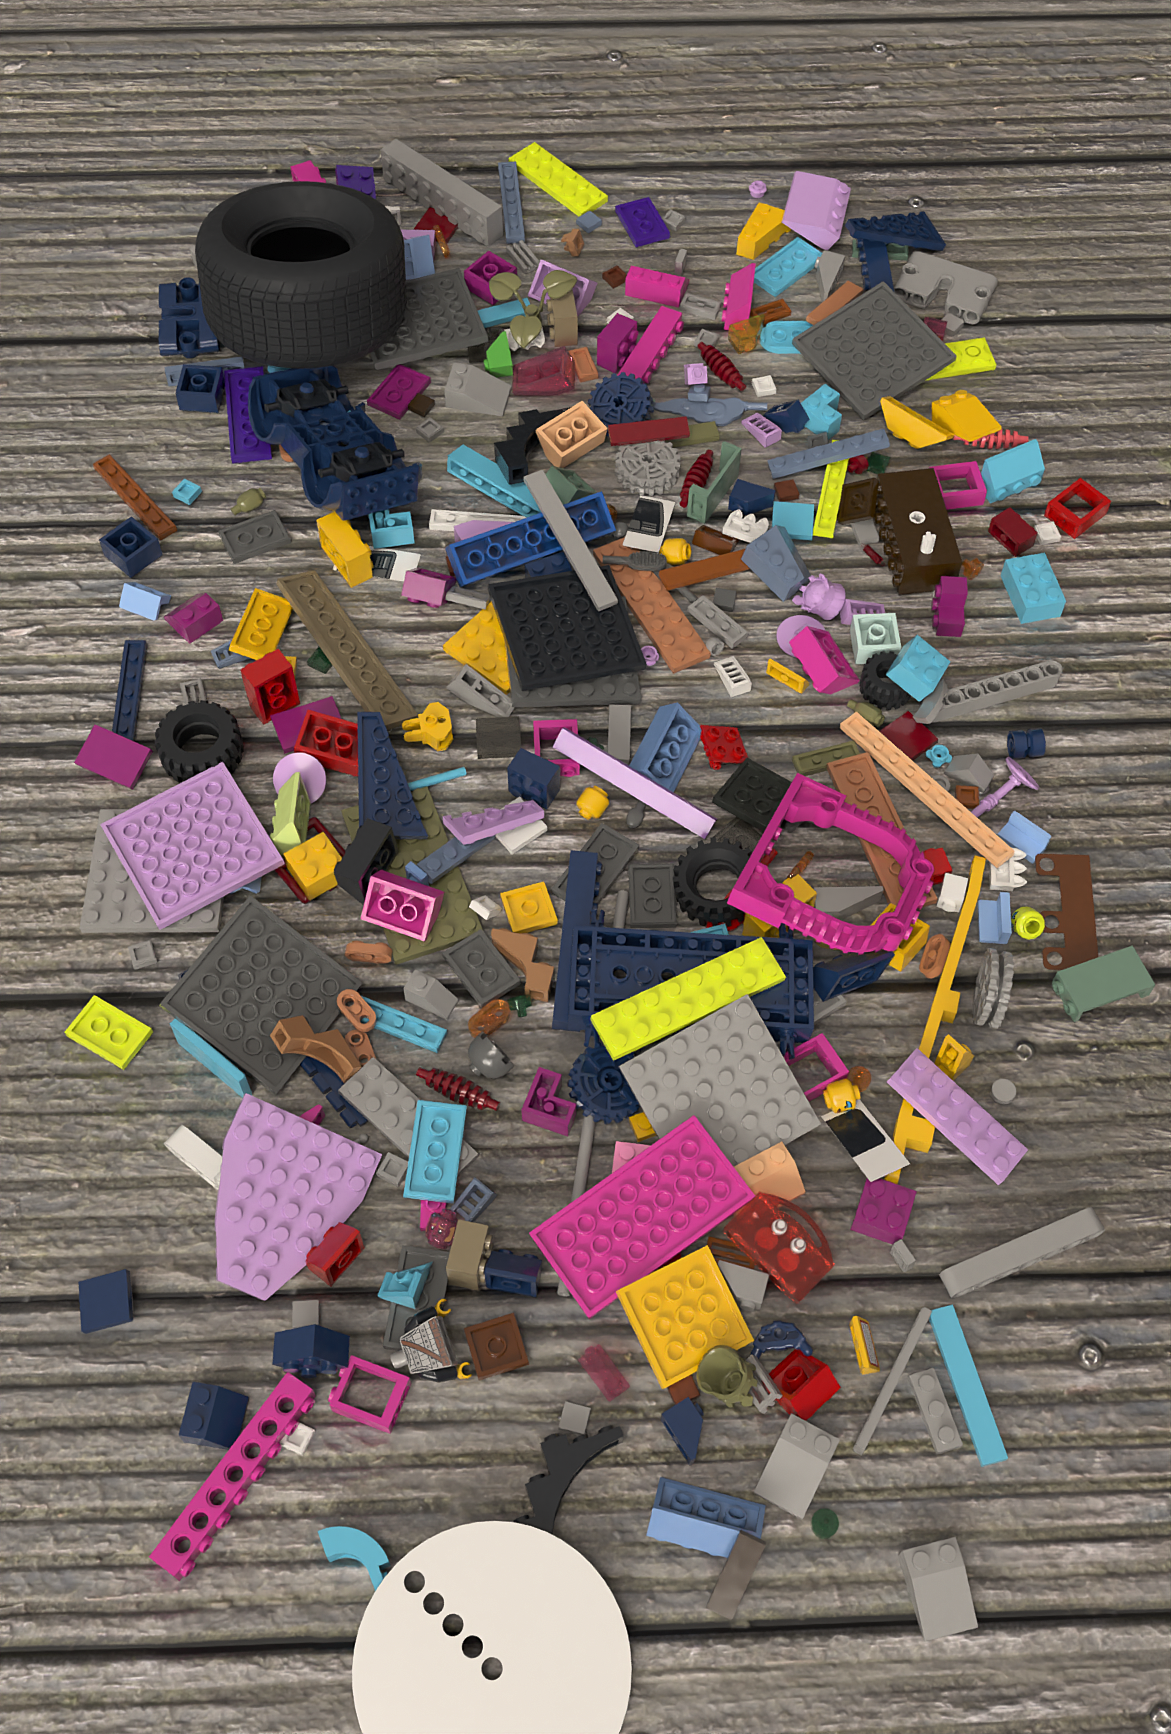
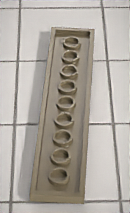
(346, 648)

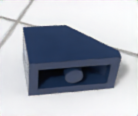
(788, 416)
(750, 497)
(684, 1426)

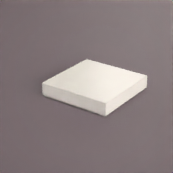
(522, 835)

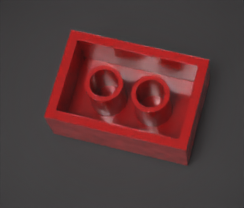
(270, 685)
(329, 741)

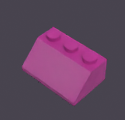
(655, 286)
(739, 296)
(823, 660)
(401, 905)

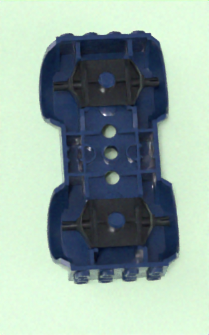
(350, 479)

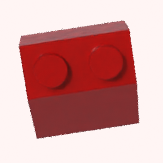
(335, 1253)
(803, 1383)

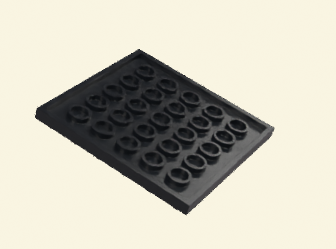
(560, 634)

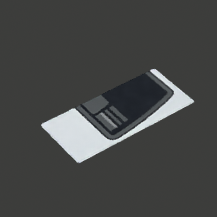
(649, 523)
(391, 563)

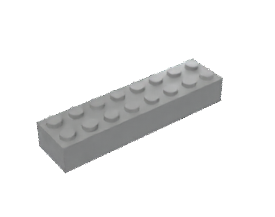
(442, 191)

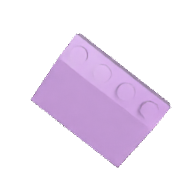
(816, 208)

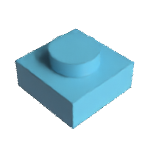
(186, 491)

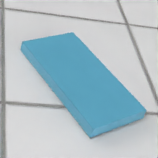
(786, 266)
(211, 1058)
(435, 1151)

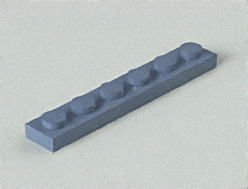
(511, 202)
(828, 453)

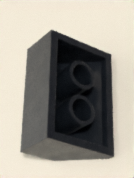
(367, 854)

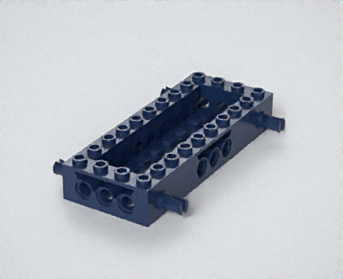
(647, 954)

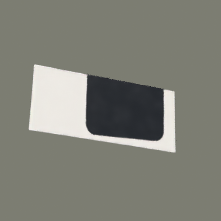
(866, 1141)

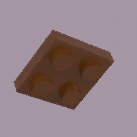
(496, 1346)

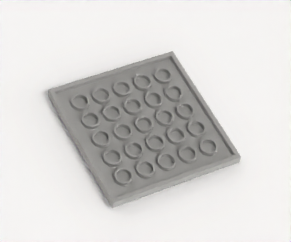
(115, 904)
(728, 1078)

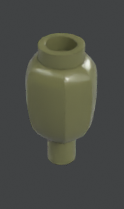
(249, 501)
(868, 711)

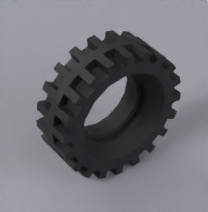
(700, 861)

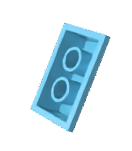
(1013, 471)

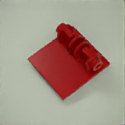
(722, 745)

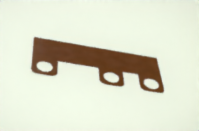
(1077, 912)

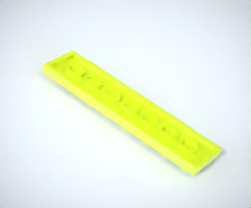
(686, 998)

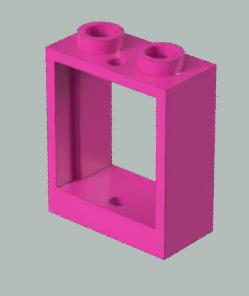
(964, 498)
(550, 730)
(827, 1056)
(394, 1403)

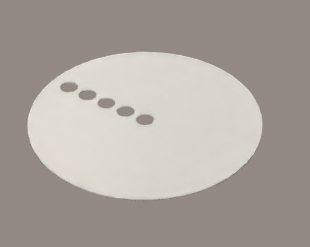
(534, 1611)

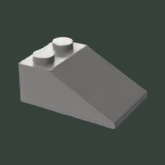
(475, 391)
(796, 1466)
(938, 1588)

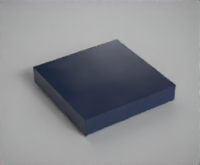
(105, 1301)

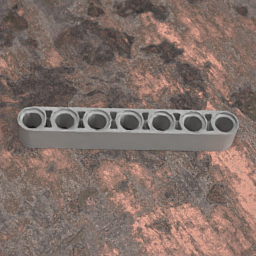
(1000, 689)
(1021, 1252)

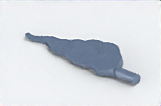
(715, 409)

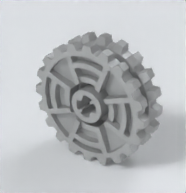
(647, 467)
(993, 988)

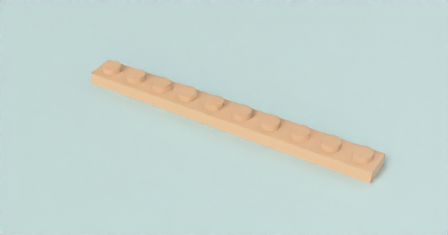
(927, 790)

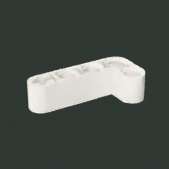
(196, 1154)

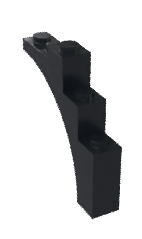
(521, 440)
(563, 1464)

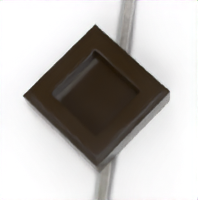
(421, 404)

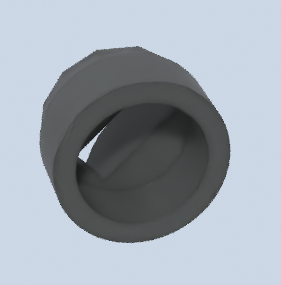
(621, 530)

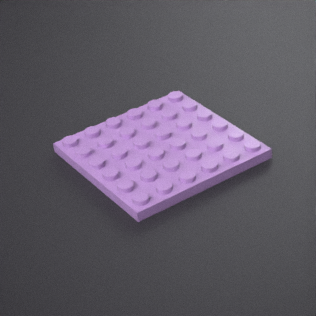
(191, 845)

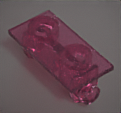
(603, 1372)

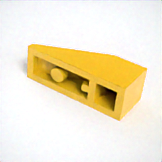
(953, 1057)

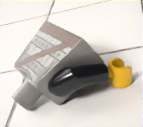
(428, 1347)

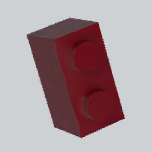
(1012, 532)

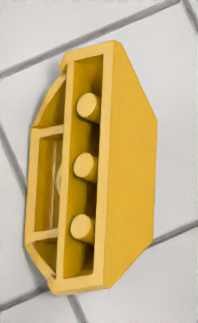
(911, 425)

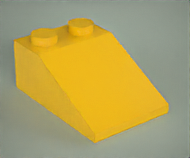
(964, 416)

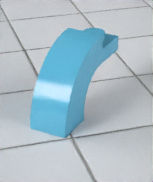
(352, 1543)

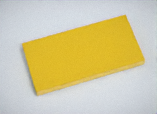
(261, 625)

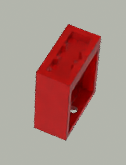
(1073, 524)

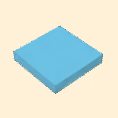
(795, 517)

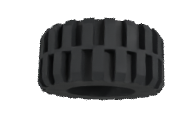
(192, 721)

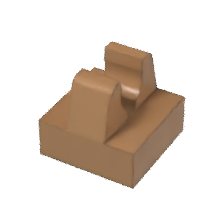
(574, 242)

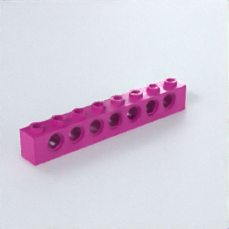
(166, 1553)

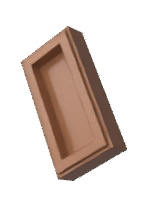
(584, 364)

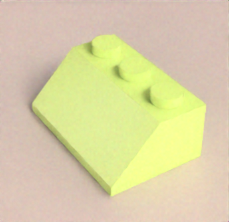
(291, 815)

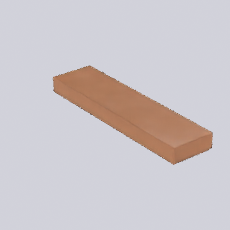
(837, 300)

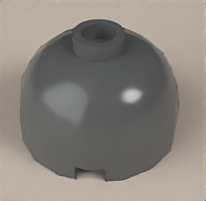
(488, 1058)

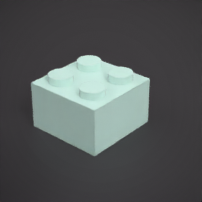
(873, 635)

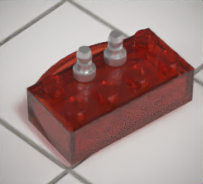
(781, 1245)

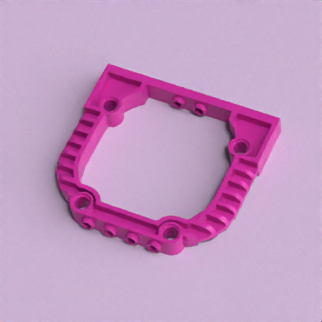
(775, 902)

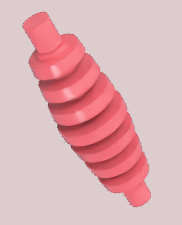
(998, 438)

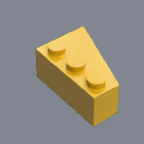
(761, 230)

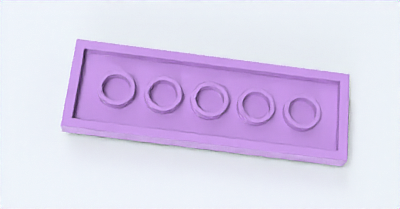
(957, 1116)

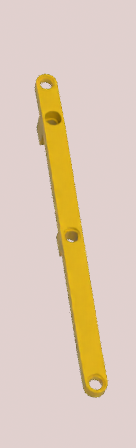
(910, 1130)

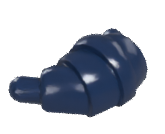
(780, 1337)

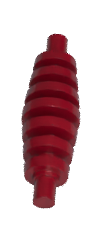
(721, 366)
(697, 475)
(458, 1088)

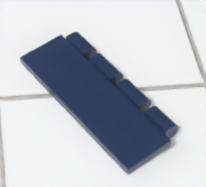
(328, 1080)

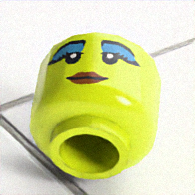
(1027, 923)

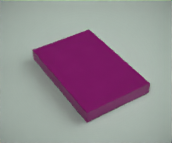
(398, 391)
(288, 723)
(113, 757)

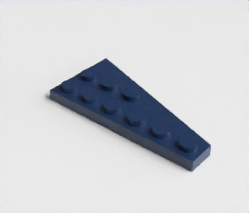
(898, 229)
(381, 781)

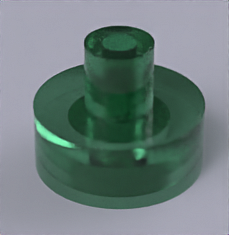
(520, 1004)
(822, 1529)

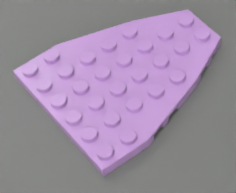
(281, 1194)

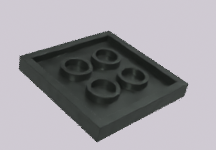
(752, 793)

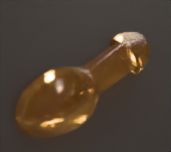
(441, 240)
(802, 864)

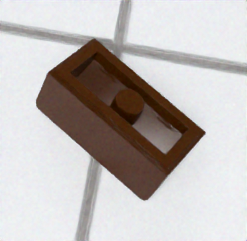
(714, 540)

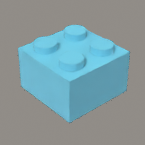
(918, 668)

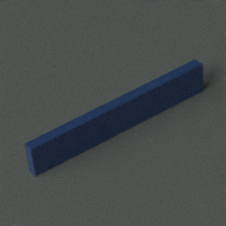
(129, 688)

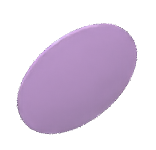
(791, 627)
(310, 770)

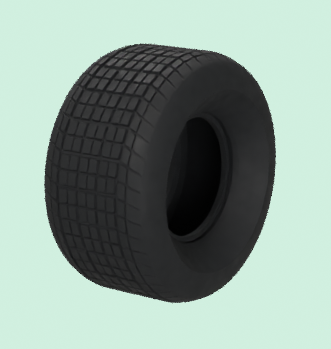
(301, 274)

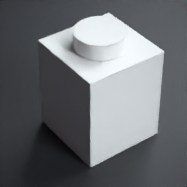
(952, 892)

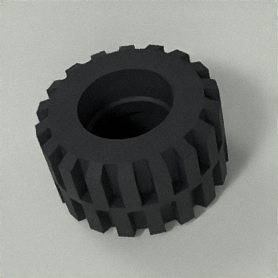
(878, 691)

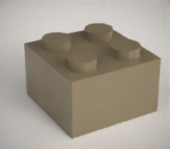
(563, 320)
(469, 1254)

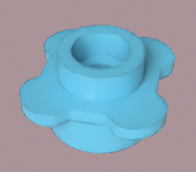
(939, 750)

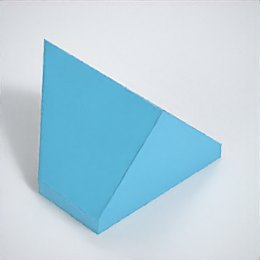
(405, 1286)

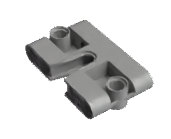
(966, 287)

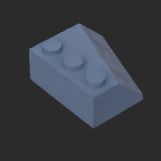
(777, 562)

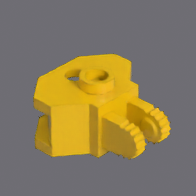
(431, 727)

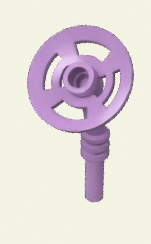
(1018, 777)

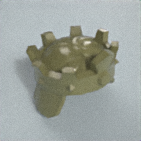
(726, 1376)

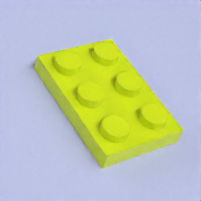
(108, 1032)

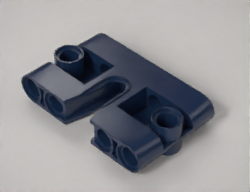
(183, 323)

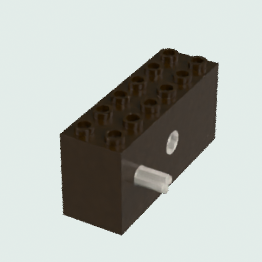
(915, 530)

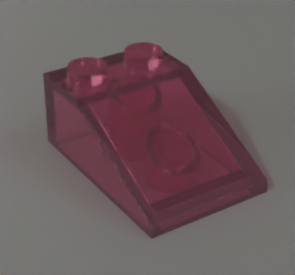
(545, 374)

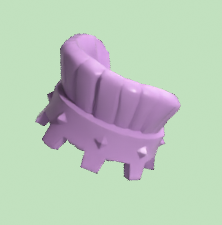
(821, 597)

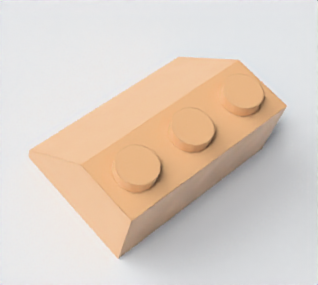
(571, 435)
(772, 1173)

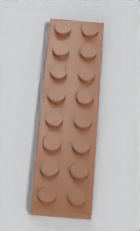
(655, 611)
(862, 785)

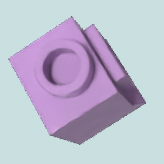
(695, 374)

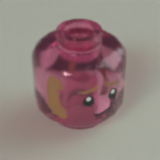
(441, 1228)

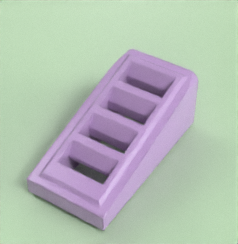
(766, 439)
(852, 606)

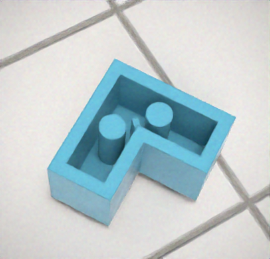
(822, 411)
(391, 529)

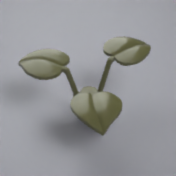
(528, 327)

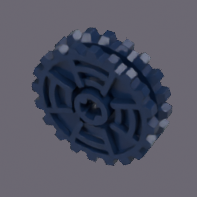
(621, 400)
(599, 1098)

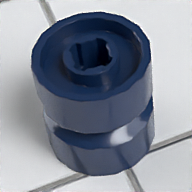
(1029, 743)

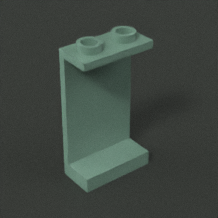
(704, 502)
(1102, 981)

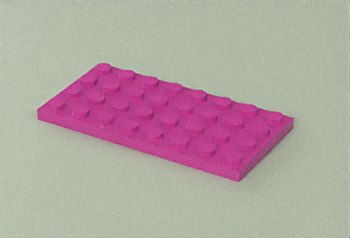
(641, 1216)

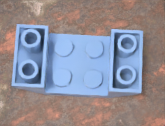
(418, 257)

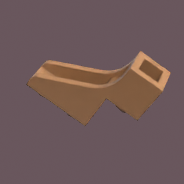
(521, 952)

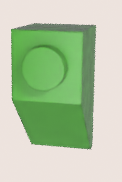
(499, 358)

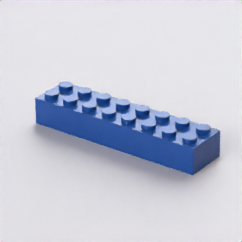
(525, 541)

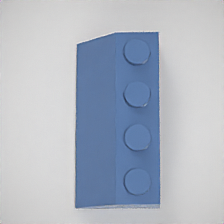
(667, 746)
(702, 1517)

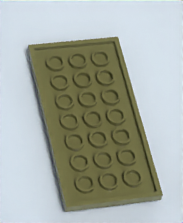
(455, 917)

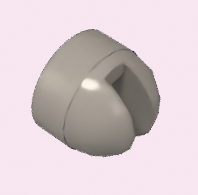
(714, 645)

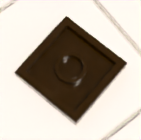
(858, 501)

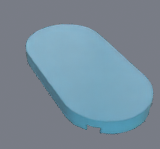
(778, 336)

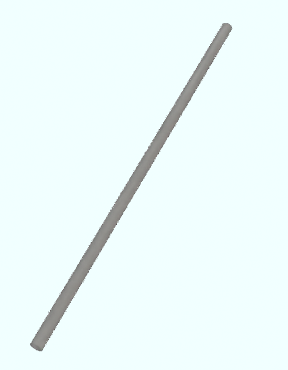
(588, 1123)

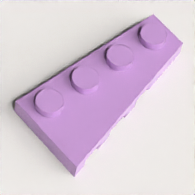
(493, 821)

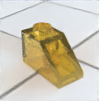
(746, 333)

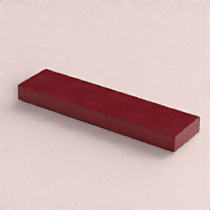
(648, 431)

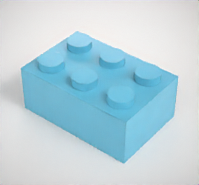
(1033, 588)

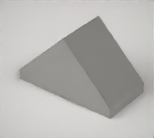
(970, 771)

